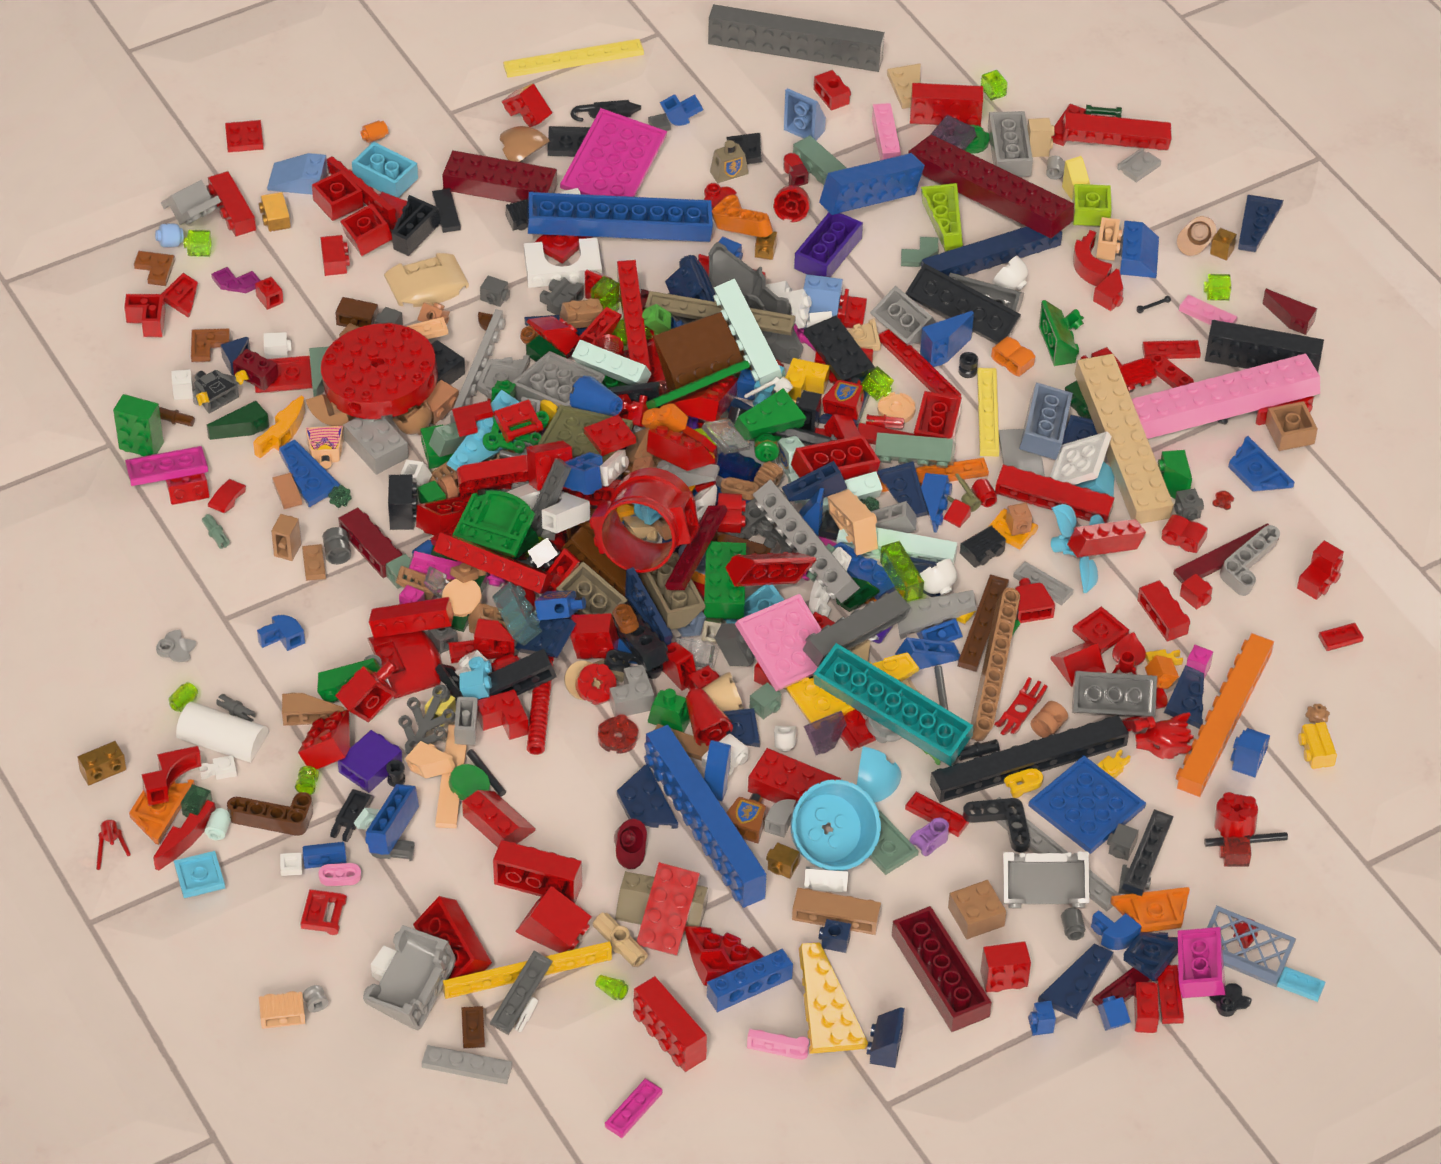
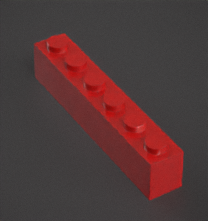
(1116, 131)
(1047, 493)
(493, 562)

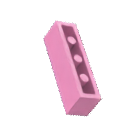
(885, 131)

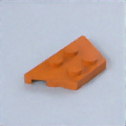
(157, 818)
(1154, 909)

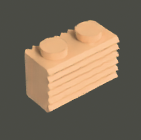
(281, 1009)

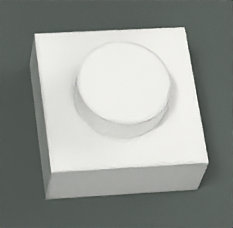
(291, 864)

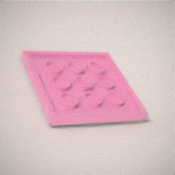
(778, 640)

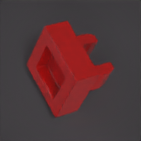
(1243, 928)

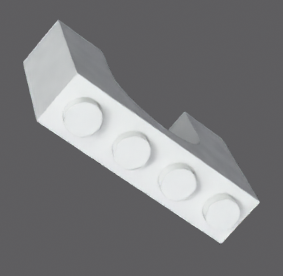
(541, 272)
(563, 515)

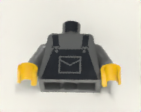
(216, 388)

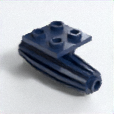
(690, 280)

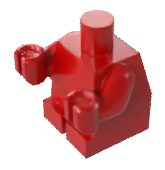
(636, 410)

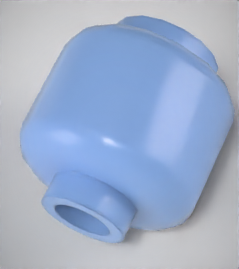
(169, 235)

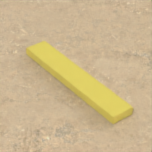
(988, 412)

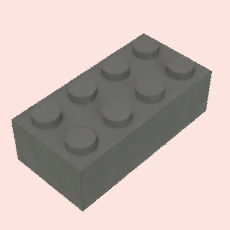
(1114, 694)

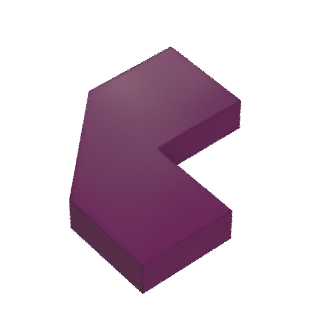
(227, 281)

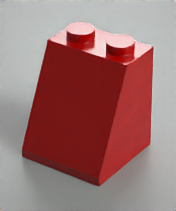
(555, 922)

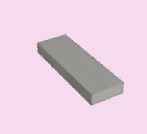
(1057, 590)

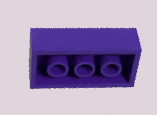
(828, 245)

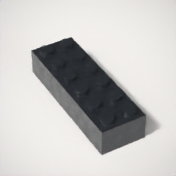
(1253, 346)

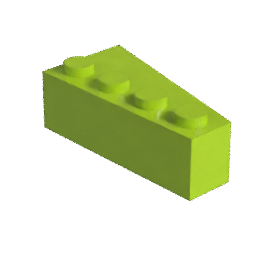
(943, 210)

